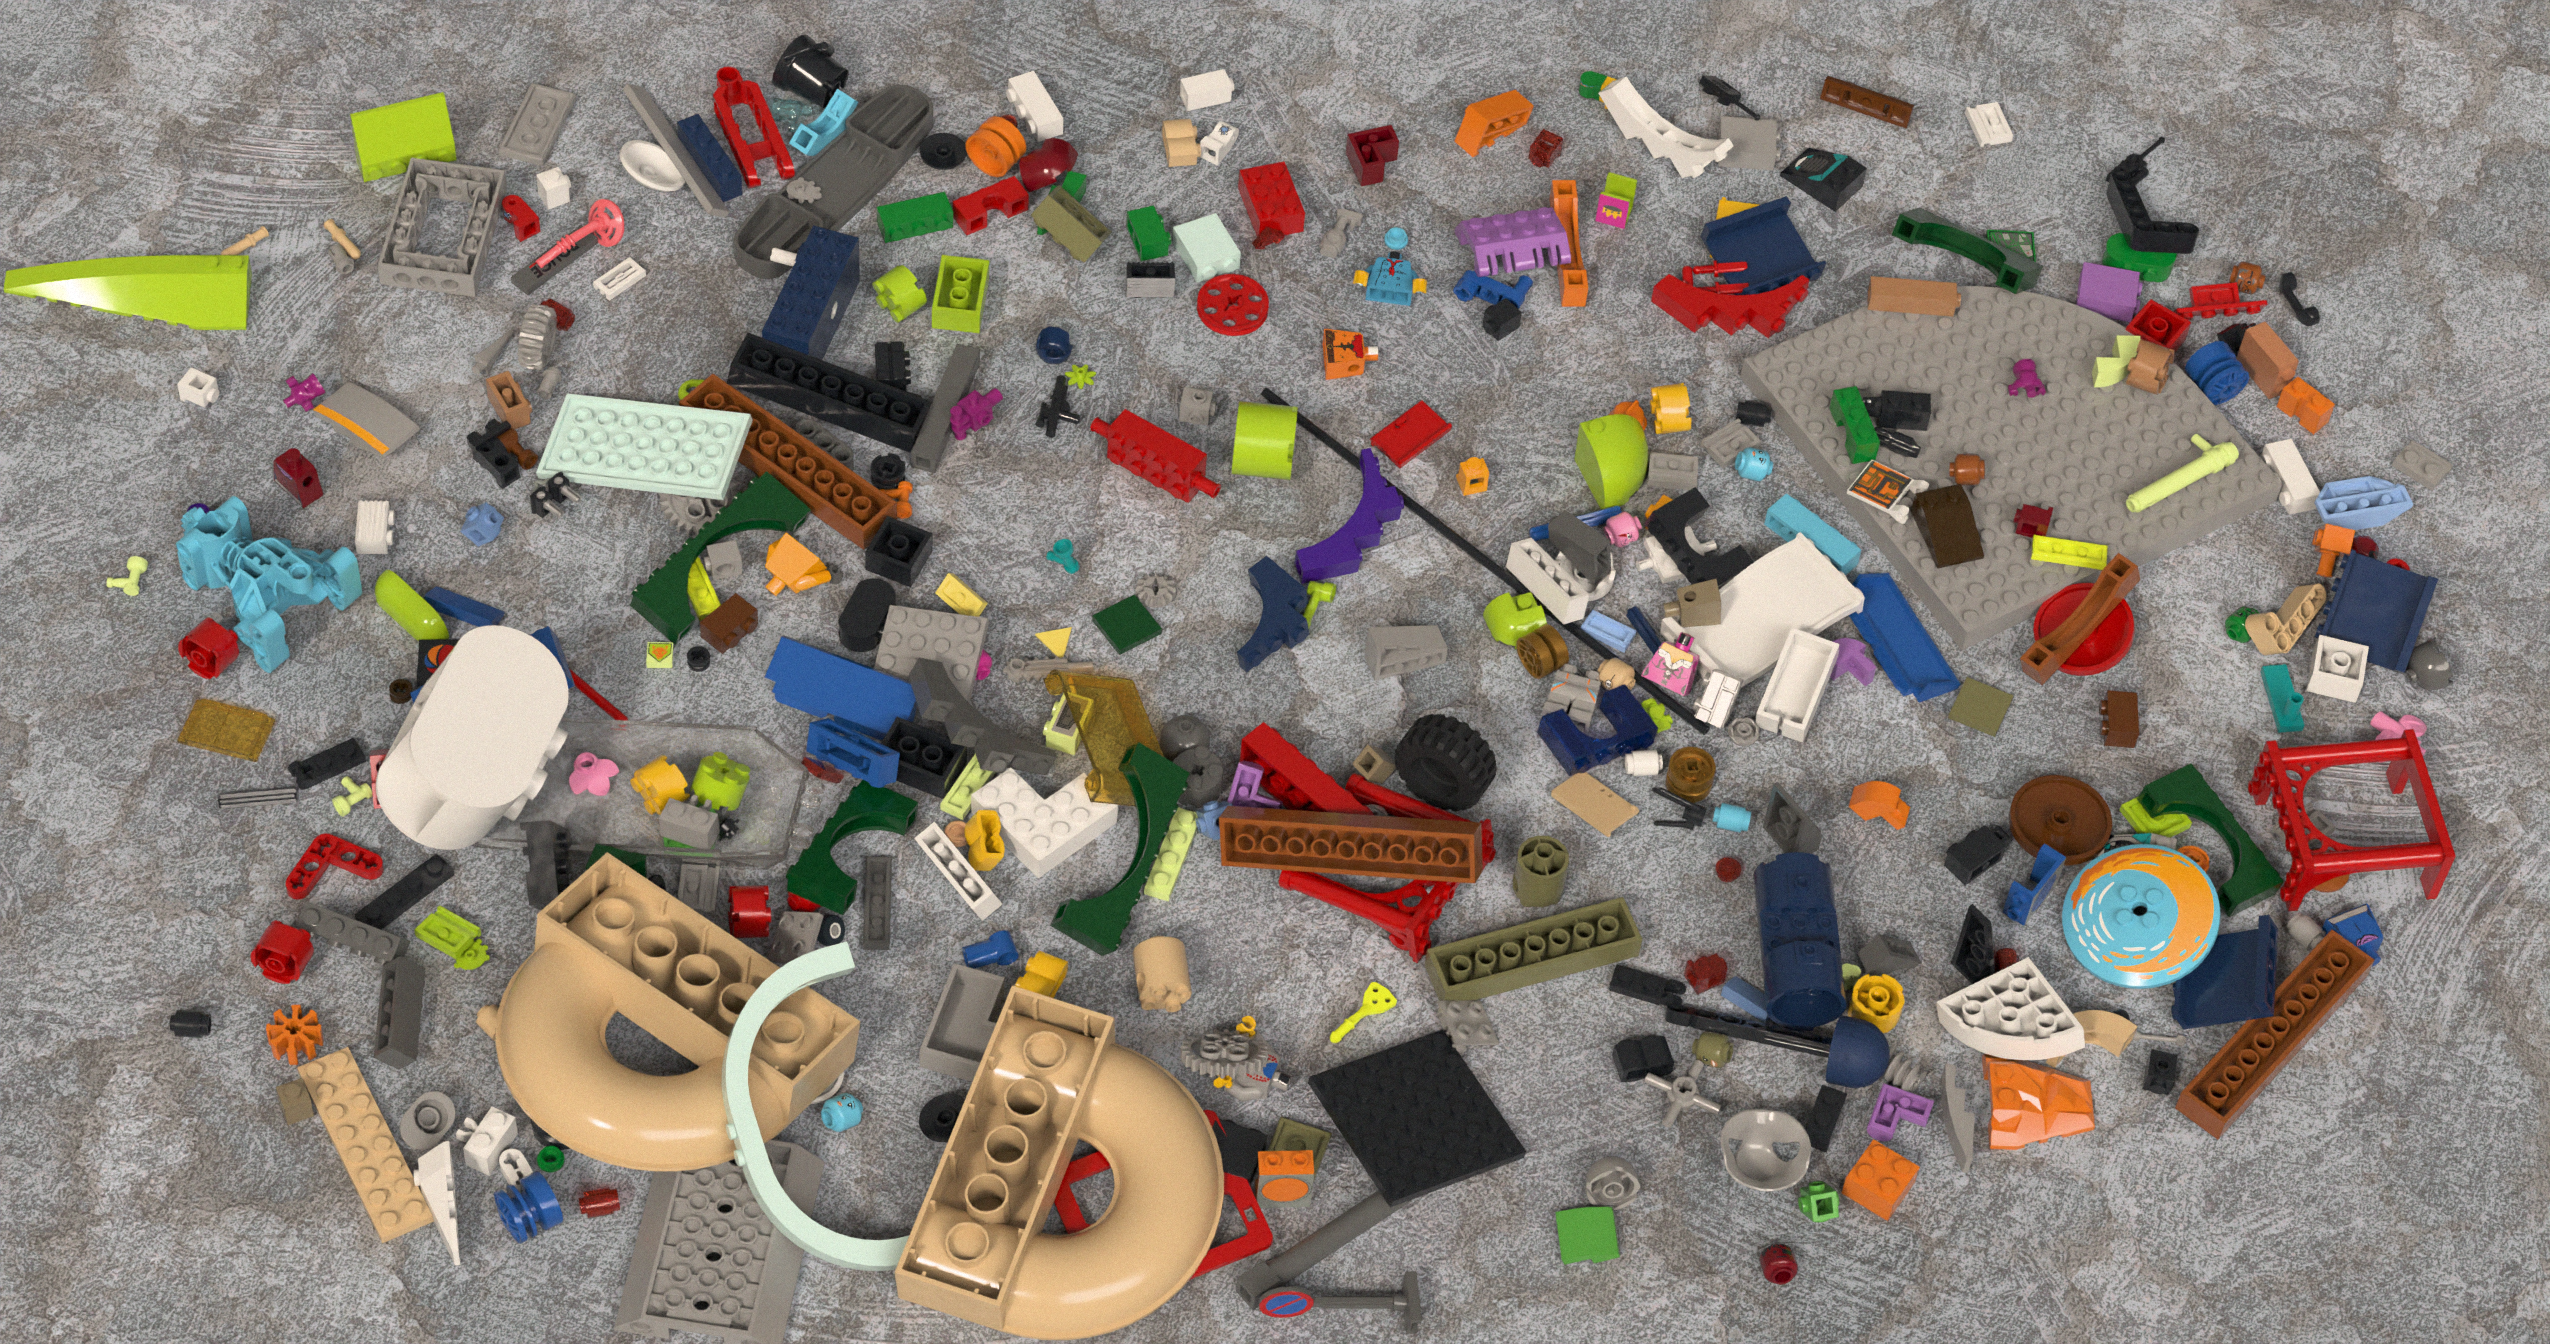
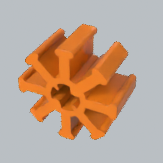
(294, 1034)

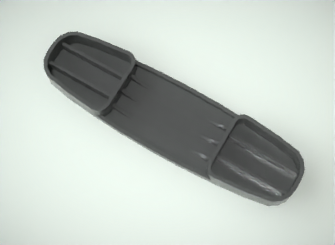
(847, 170)

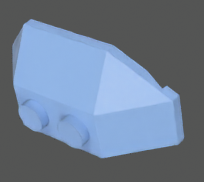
(2362, 502)

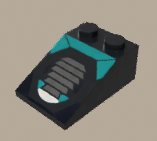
(1826, 176)

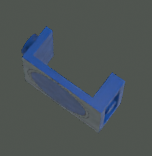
(2022, 902)

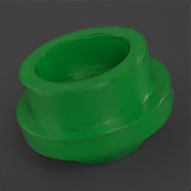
(547, 1153)

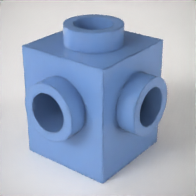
(482, 524)
(1208, 818)

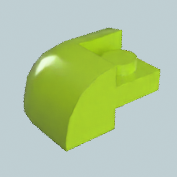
(1513, 617)

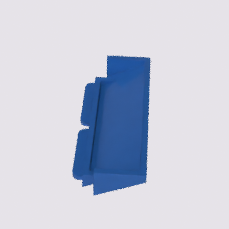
(1901, 640)
(835, 685)

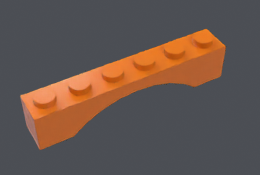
(1571, 276)

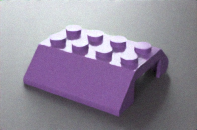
(1517, 239)

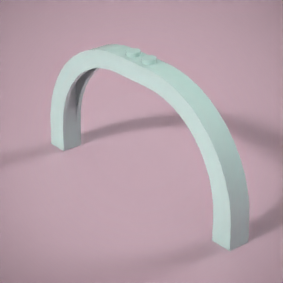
(744, 1130)

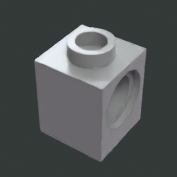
(723, 560)

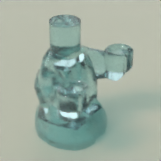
(790, 111)

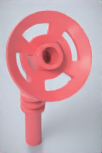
(598, 224)

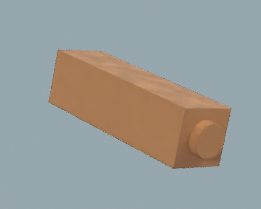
(1912, 296)

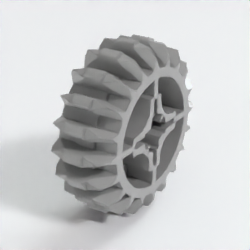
(537, 337)

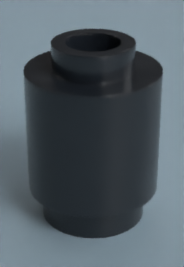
(1753, 413)
(190, 1023)

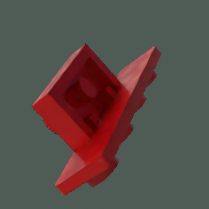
(2218, 299)

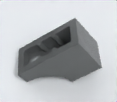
(1887, 955)

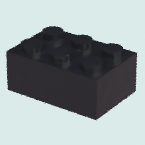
(926, 757)

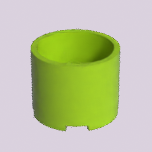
(1264, 440)

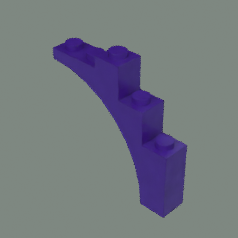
(1342, 551)

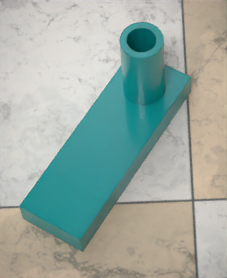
(2282, 698)

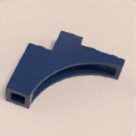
(1280, 618)

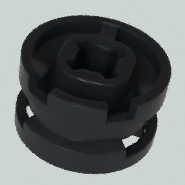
(887, 471)

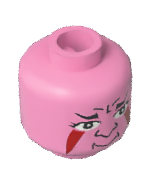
(1622, 529)

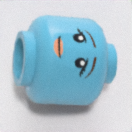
(1753, 464)
(841, 1112)

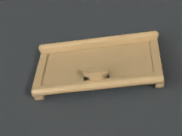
(1600, 809)

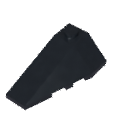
(1975, 947)

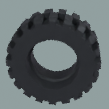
(1445, 762)

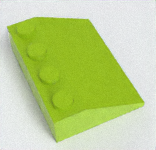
(400, 131)

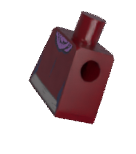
(292, 471)

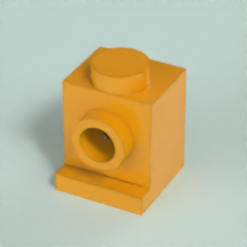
(1473, 469)

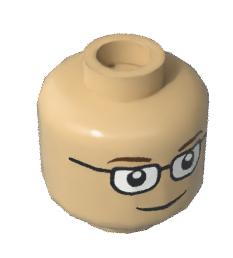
(1615, 674)

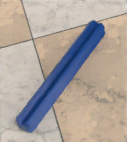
(1591, 519)

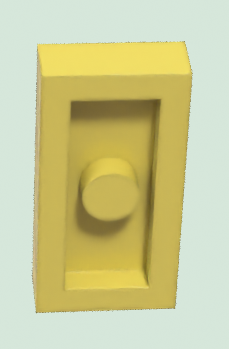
(960, 596)

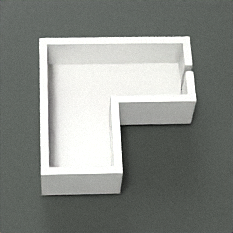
(1039, 829)

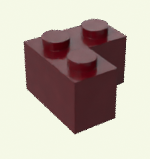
(1370, 151)

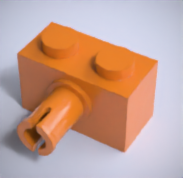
(2331, 543)

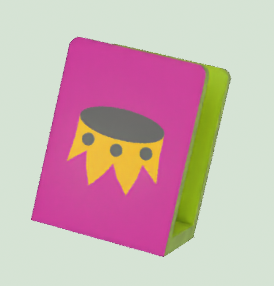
(1616, 201)

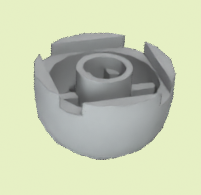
(1612, 1183)

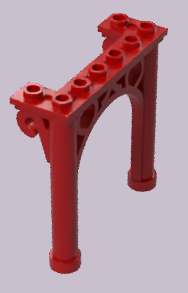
(1406, 924)

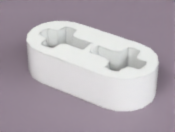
(511, 1175)

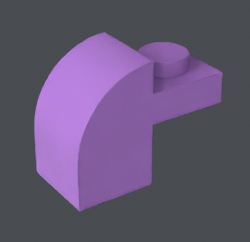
(1852, 659)

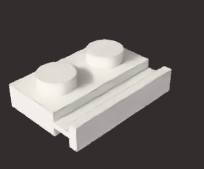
(1989, 124)

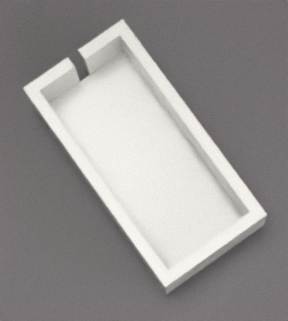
(1797, 684)

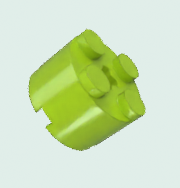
(899, 293)
(720, 781)

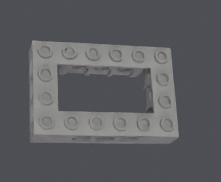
(448, 181)

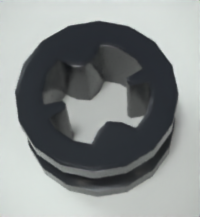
(699, 665)

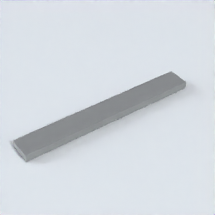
(676, 151)

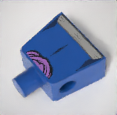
(2358, 928)

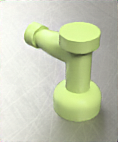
(136, 566)
(342, 804)

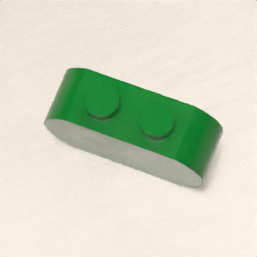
(2151, 265)

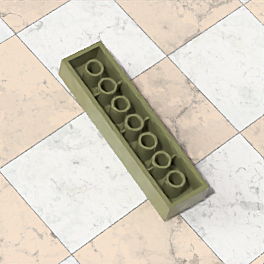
(1534, 952)

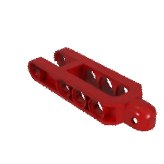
(734, 91)

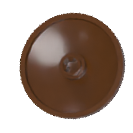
(2061, 815)

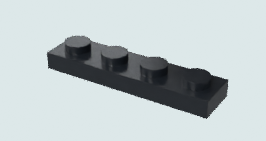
(406, 893)

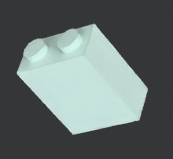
(1206, 247)

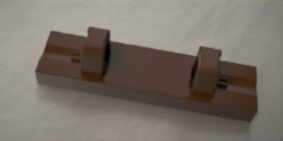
(1867, 101)

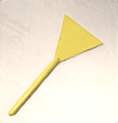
(1055, 640)

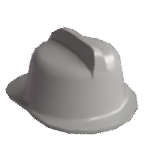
(427, 1120)

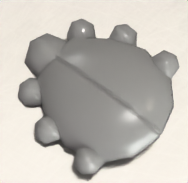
(803, 191)

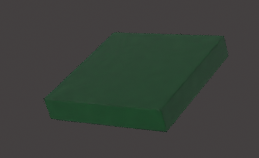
(1126, 624)

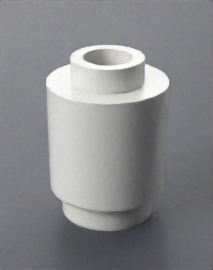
(1643, 763)

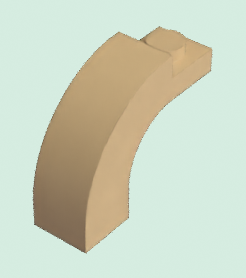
(2103, 1029)

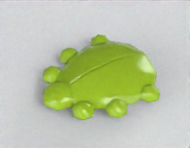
(473, 956)

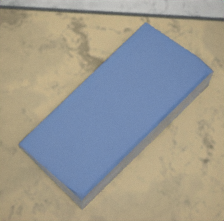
(1746, 998)

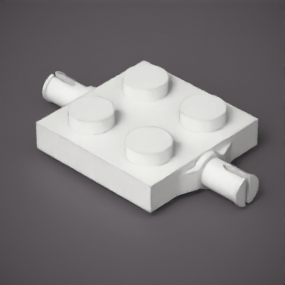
(1663, 563)

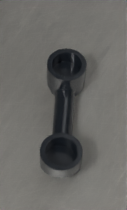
(2307, 316)

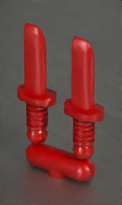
(1687, 276)

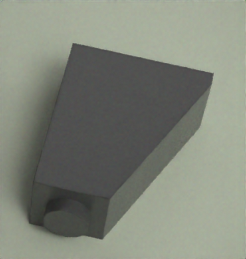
(1581, 545)

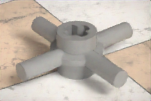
(1683, 1093)

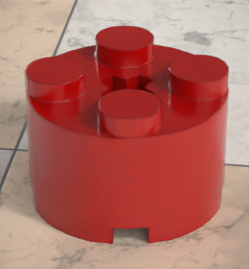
(209, 648)
(748, 911)
(282, 952)

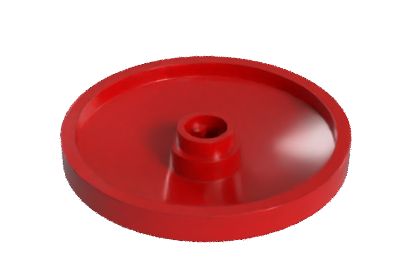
(2103, 647)

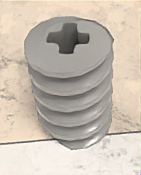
(1901, 1072)

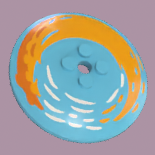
(2147, 948)

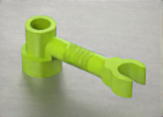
(1318, 592)

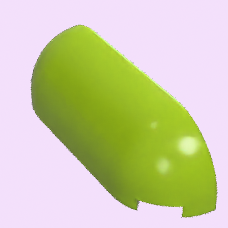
(408, 608)

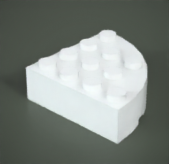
(2012, 1016)

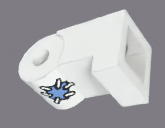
(1220, 141)

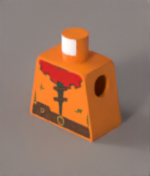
(1345, 353)

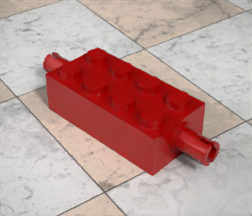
(1156, 456)

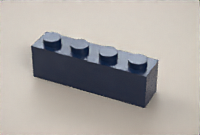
(710, 157)

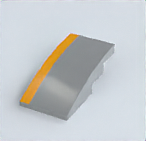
(366, 420)

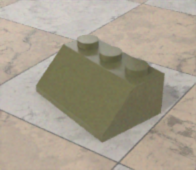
(1070, 224)

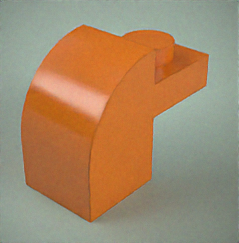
(1882, 800)

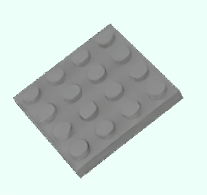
(934, 636)

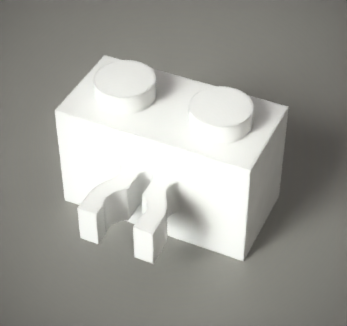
(487, 1140)

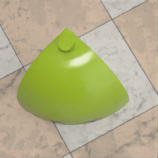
(1612, 457)

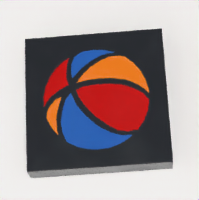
(431, 655)

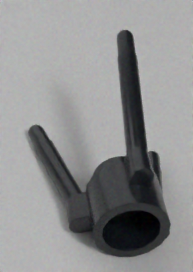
(1693, 812)

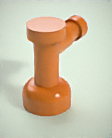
(904, 508)

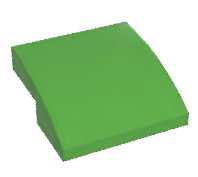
(1587, 1234)

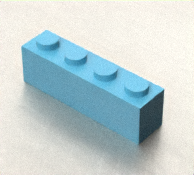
(1790, 517)

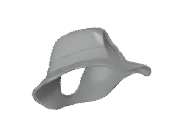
(1755, 1160)

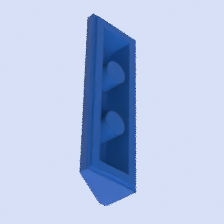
(463, 608)

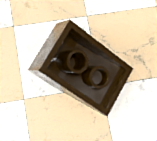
(1947, 525)

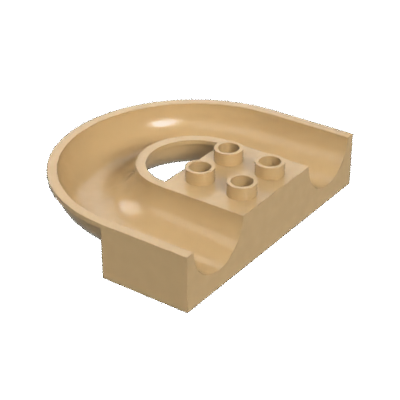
(643, 953)
(1037, 1091)

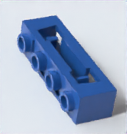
(875, 769)

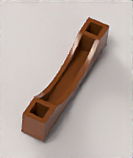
(2108, 591)

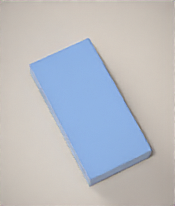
(1608, 631)

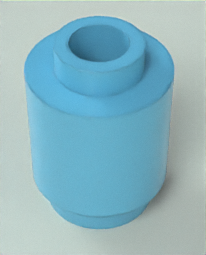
(1732, 817)

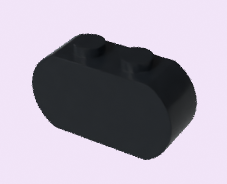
(866, 615)

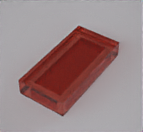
(822, 770)

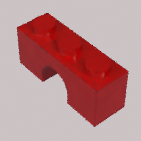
(1006, 196)

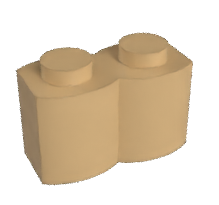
(1180, 142)

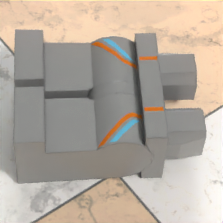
(1574, 691)

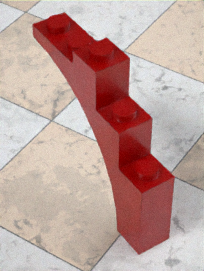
(1730, 312)

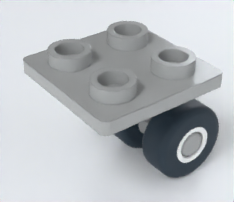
(799, 932)

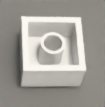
(2337, 668)

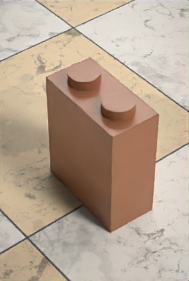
(2267, 359)

